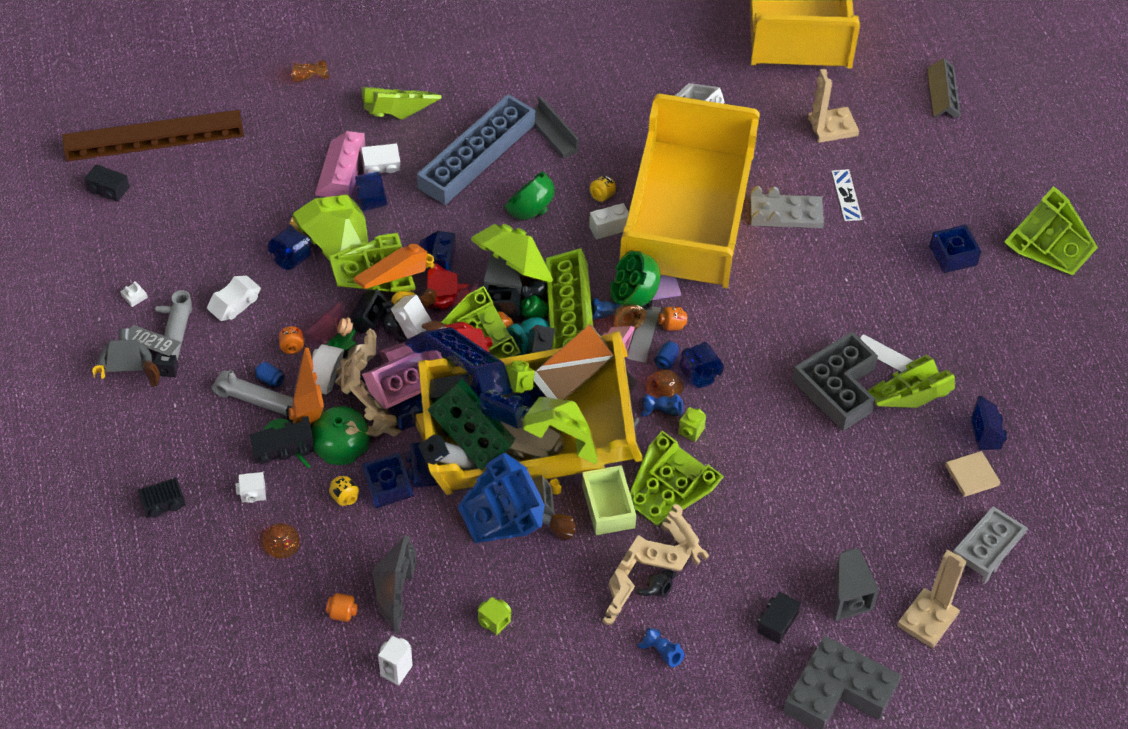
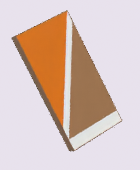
(573, 364)

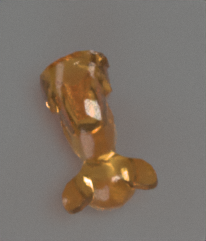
(305, 71)

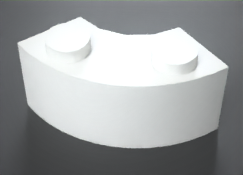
(233, 298)
(325, 363)

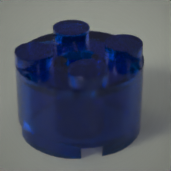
(371, 190)
(289, 248)
(701, 365)

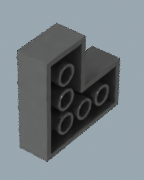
(832, 378)
(839, 675)

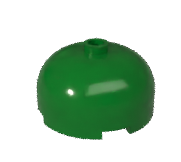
(531, 198)
(635, 279)
(331, 439)

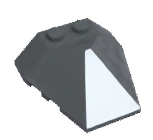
(390, 578)

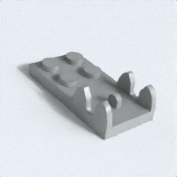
(785, 210)
(990, 542)

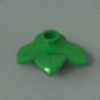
(343, 342)

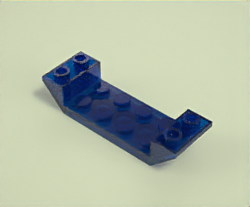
(486, 369)
(510, 408)

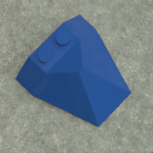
(502, 502)

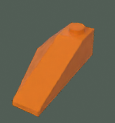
(399, 264)
(307, 395)

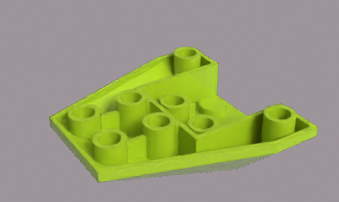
(479, 312)
(670, 478)

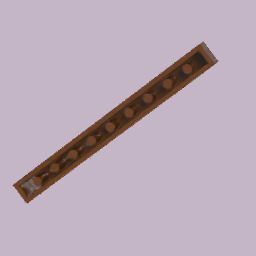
(152, 135)

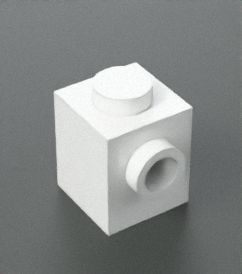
(251, 487)

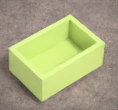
(608, 500)

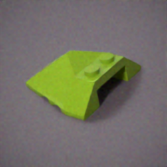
(396, 102)
(332, 223)
(1053, 235)
(515, 248)
(354, 261)
(914, 386)
(565, 417)

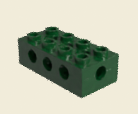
(467, 436)

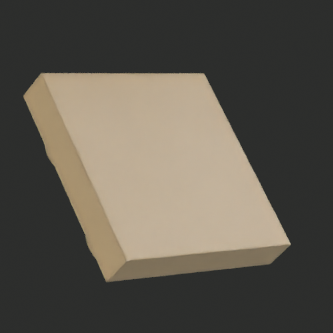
(972, 473)

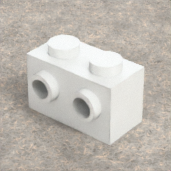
(380, 158)
(608, 221)
(410, 315)
(395, 659)

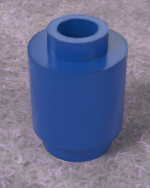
(667, 355)
(269, 374)

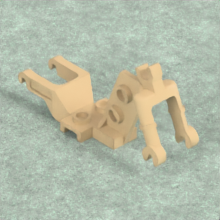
(350, 381)
(656, 555)

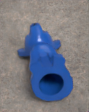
(602, 309)
(667, 405)
(670, 652)

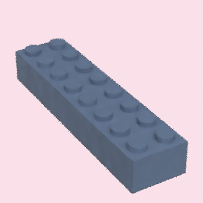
(476, 149)

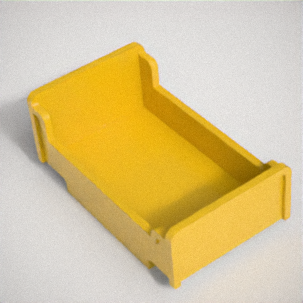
(803, 32)
(692, 187)
(601, 399)

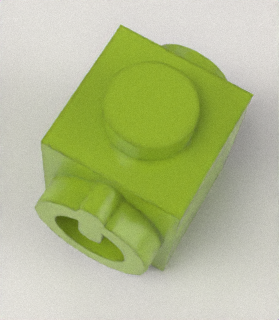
(520, 376)
(692, 424)
(494, 615)

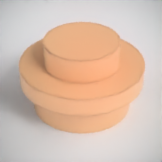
(344, 326)

